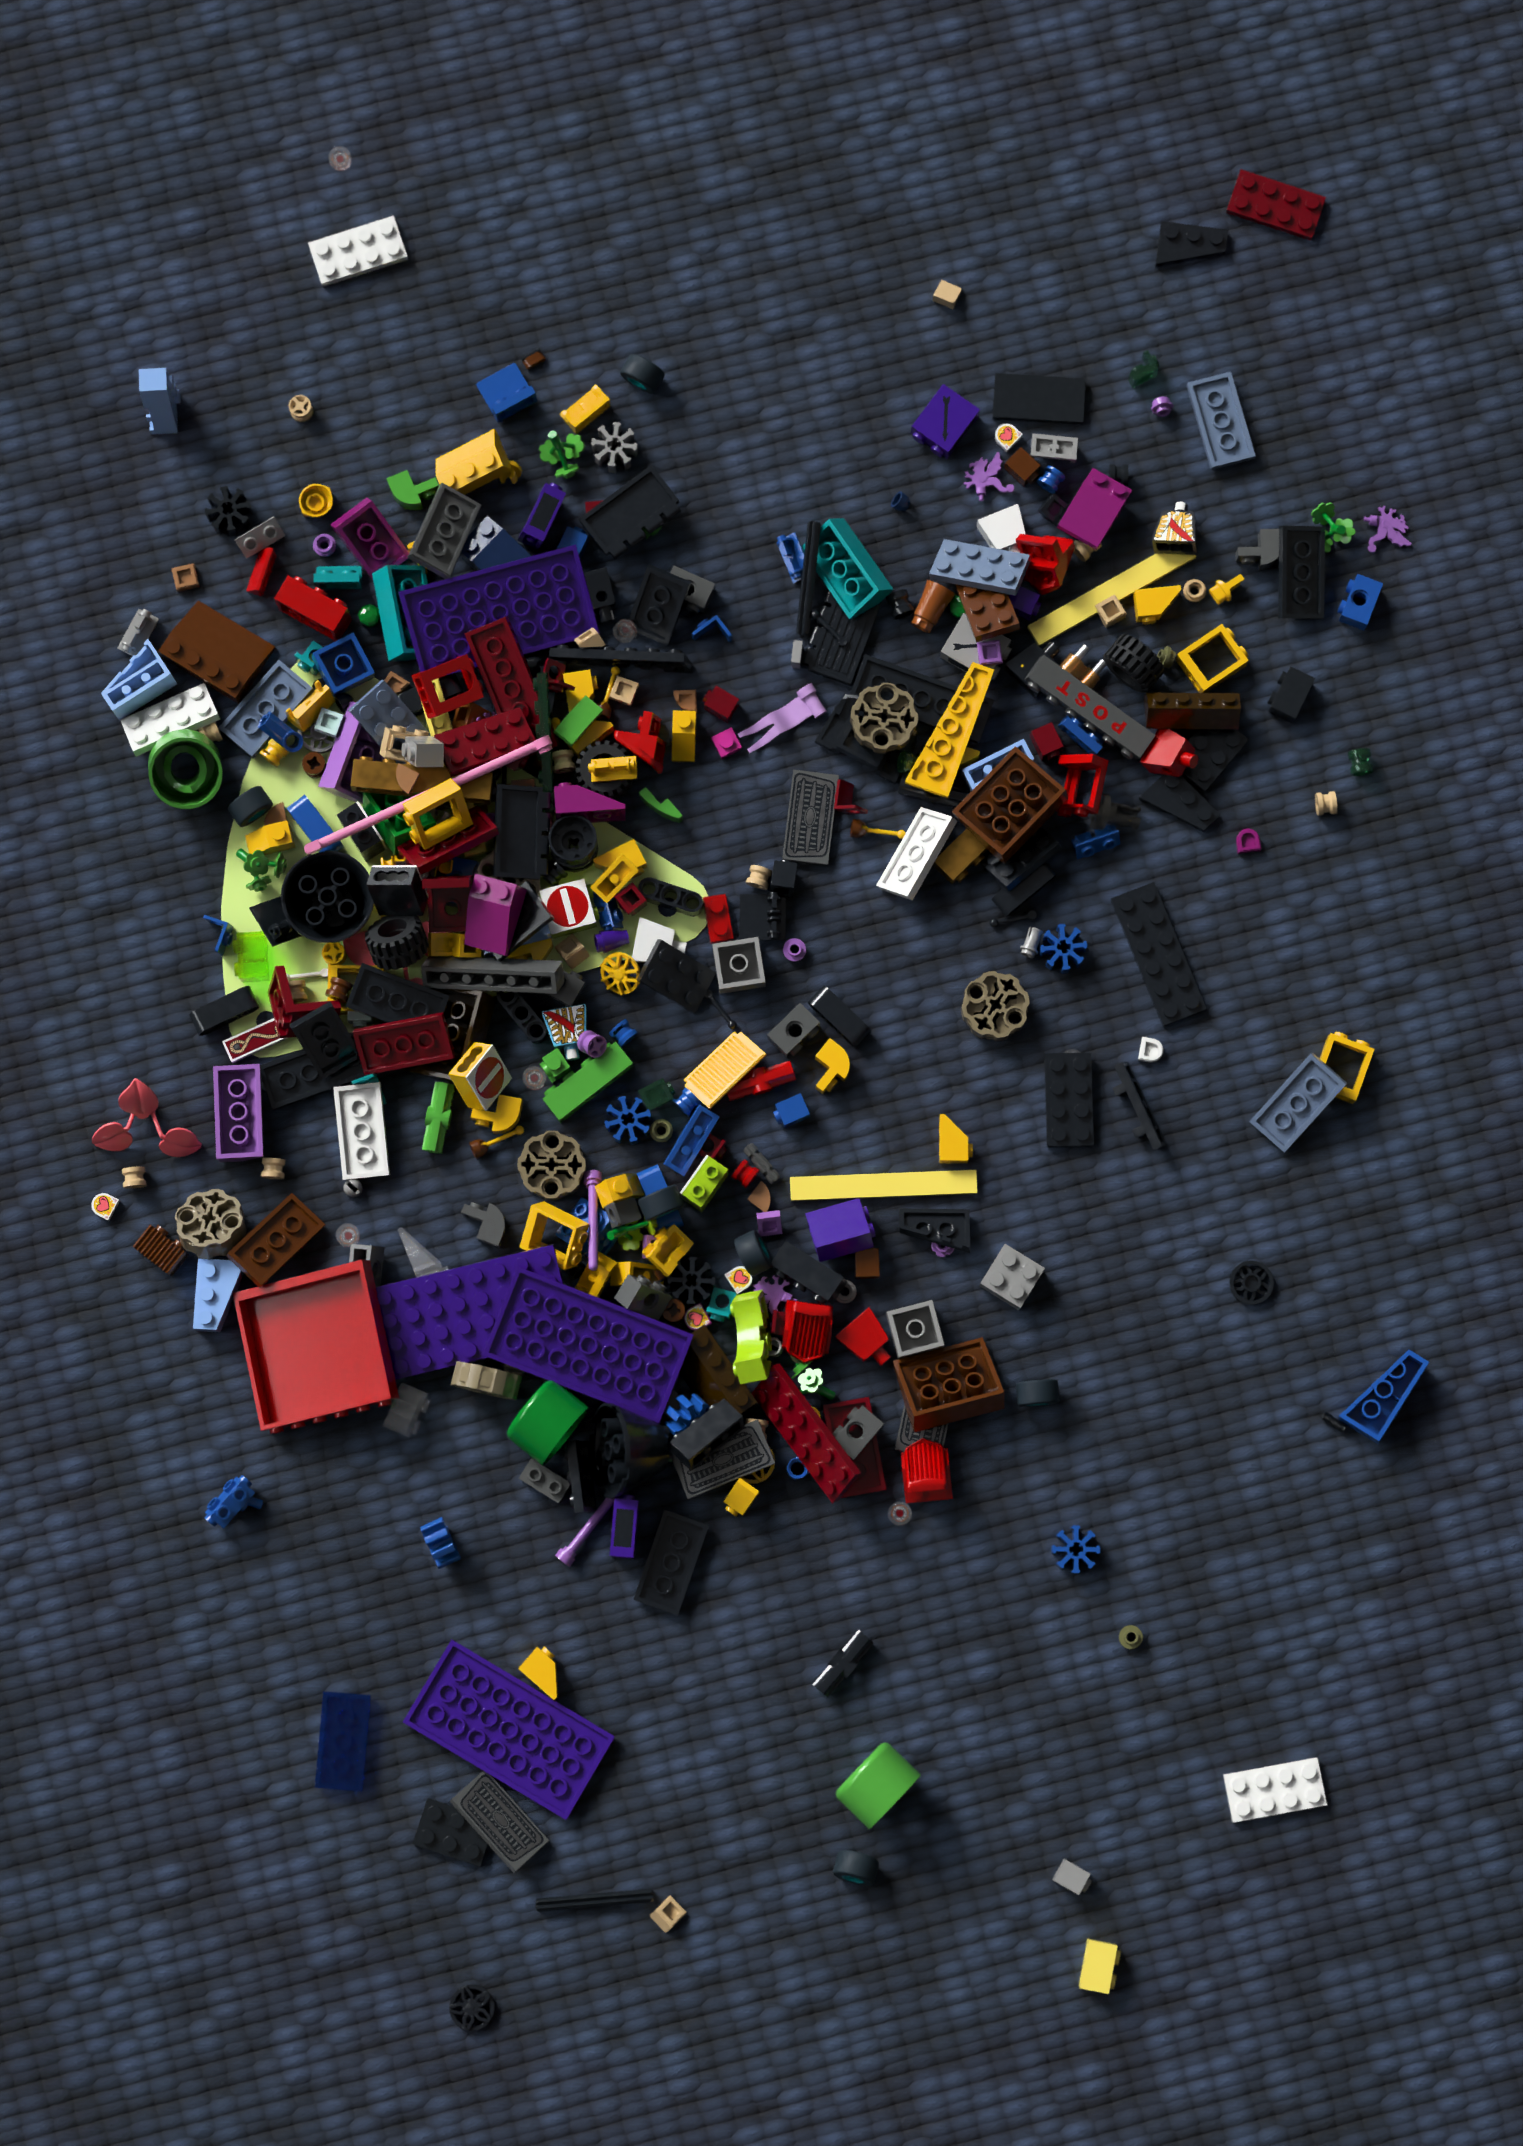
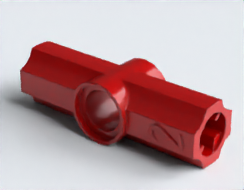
(762, 1080)

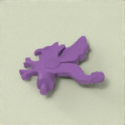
(982, 479)
(1386, 525)
(774, 1292)

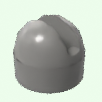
(349, 1192)
(778, 1344)

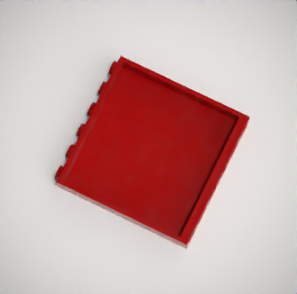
(316, 1346)

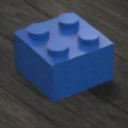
(343, 665)

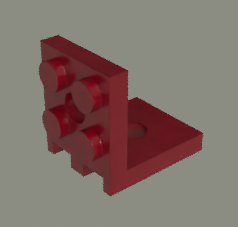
(440, 892)
(283, 1006)

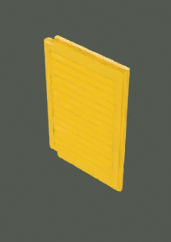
(723, 1068)

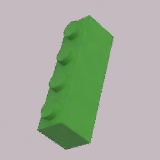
(587, 1082)

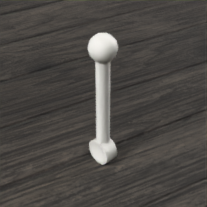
(324, 973)

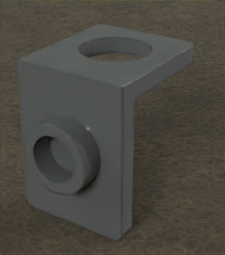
(622, 1212)

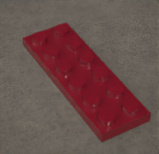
(505, 671)
(806, 1433)

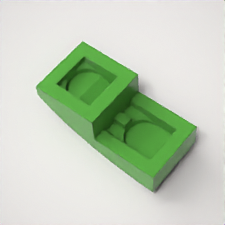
(578, 721)
(664, 809)

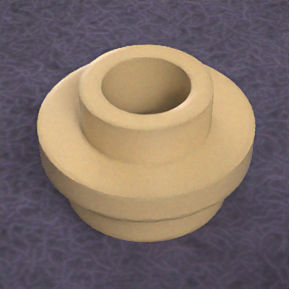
(1199, 585)

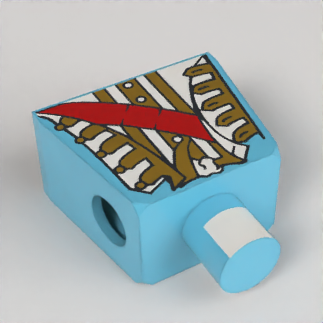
(565, 1027)

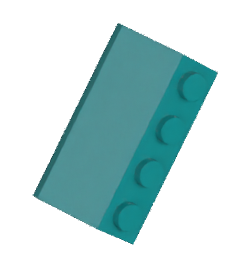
(849, 569)
(387, 584)

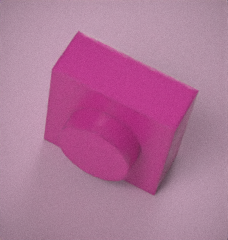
(726, 743)

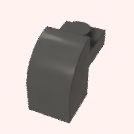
(1265, 554)
(493, 1223)

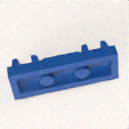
(691, 1140)

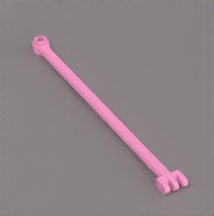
(542, 745)

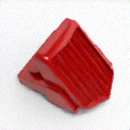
(1048, 560)
(646, 744)
(807, 1330)
(926, 1472)

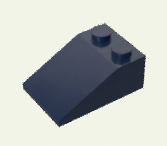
(491, 546)

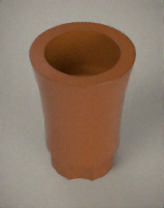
(931, 606)

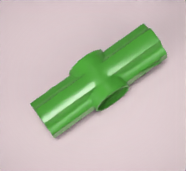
(438, 1117)

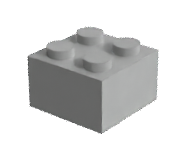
(739, 965)
(1011, 1277)
(915, 1329)

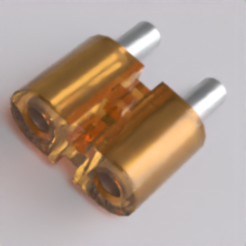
(1077, 668)

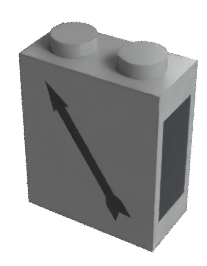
(962, 648)

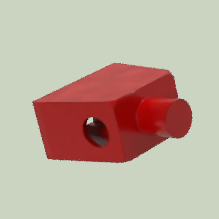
(1169, 754)
(865, 1338)

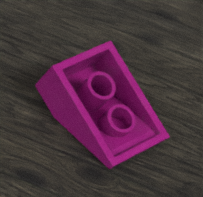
(1094, 508)
(370, 537)
(583, 802)
(493, 914)

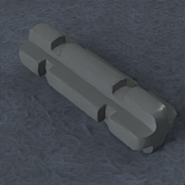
(761, 1163)

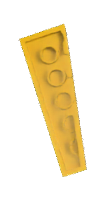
(945, 748)

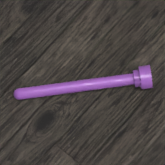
(591, 1179)
(567, 1554)

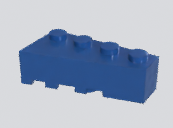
(1381, 1402)

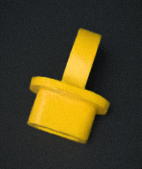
(1222, 591)

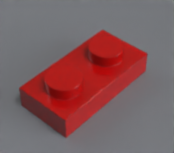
(717, 918)

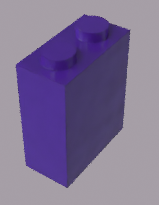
(840, 1229)

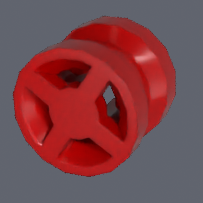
(745, 1173)

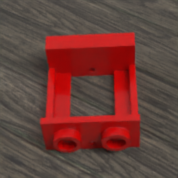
(427, 692)
(1075, 765)

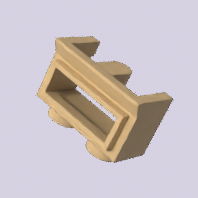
(390, 734)

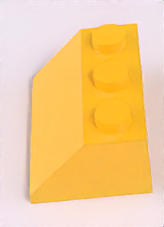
(473, 463)

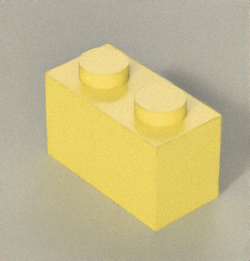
(1098, 1966)

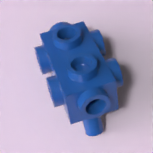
(235, 1497)

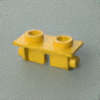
(613, 769)

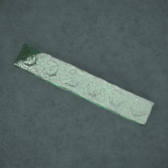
(542, 708)

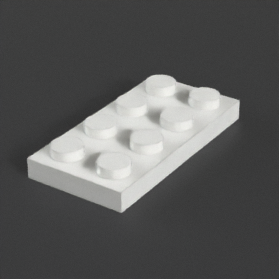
(358, 251)
(183, 711)
(916, 853)
(361, 1131)
(1274, 1789)

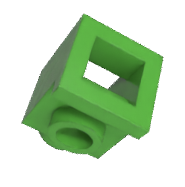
(555, 1065)

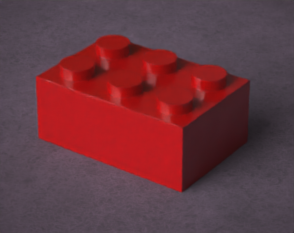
(313, 608)

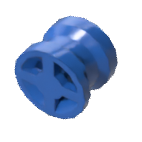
(1051, 479)
(624, 1033)
(687, 1101)

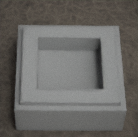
(796, 654)

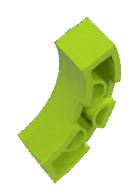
(752, 1339)

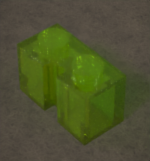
(252, 957)

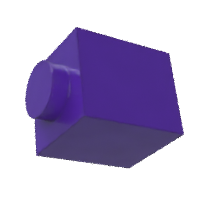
(1025, 603)

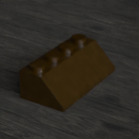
(1192, 710)
(712, 1374)

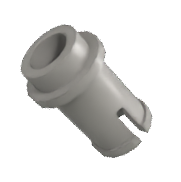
(1031, 942)

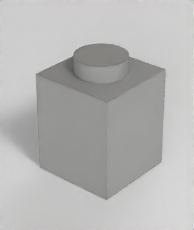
(1072, 1877)

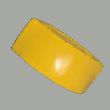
(315, 500)

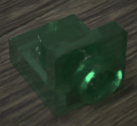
(1144, 373)
(657, 1094)

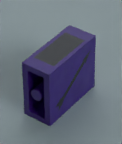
(944, 421)
(542, 515)
(624, 1527)

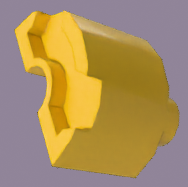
(667, 1249)

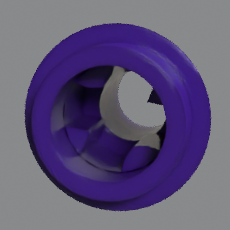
(610, 940)

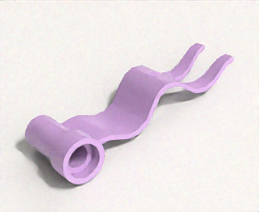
(787, 717)

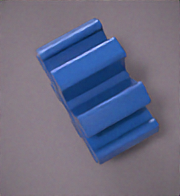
(1068, 943)
(626, 1113)
(686, 1414)
(440, 1543)
(1070, 1543)

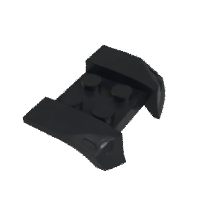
(839, 735)

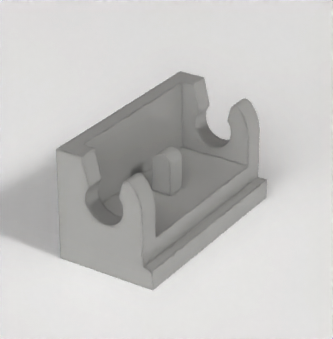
(1054, 447)

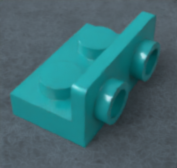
(338, 577)

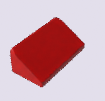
(261, 571)

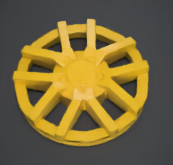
(620, 973)

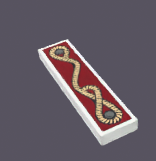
(252, 1041)

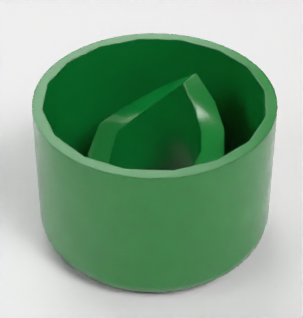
(546, 1421)

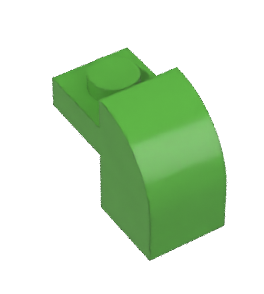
(407, 494)

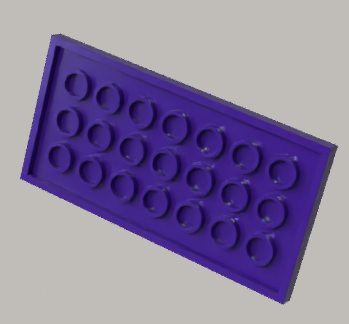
(538, 593)
(452, 1311)
(587, 1344)
(508, 1729)

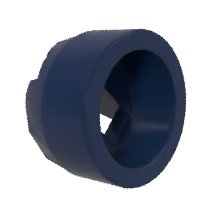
(900, 502)

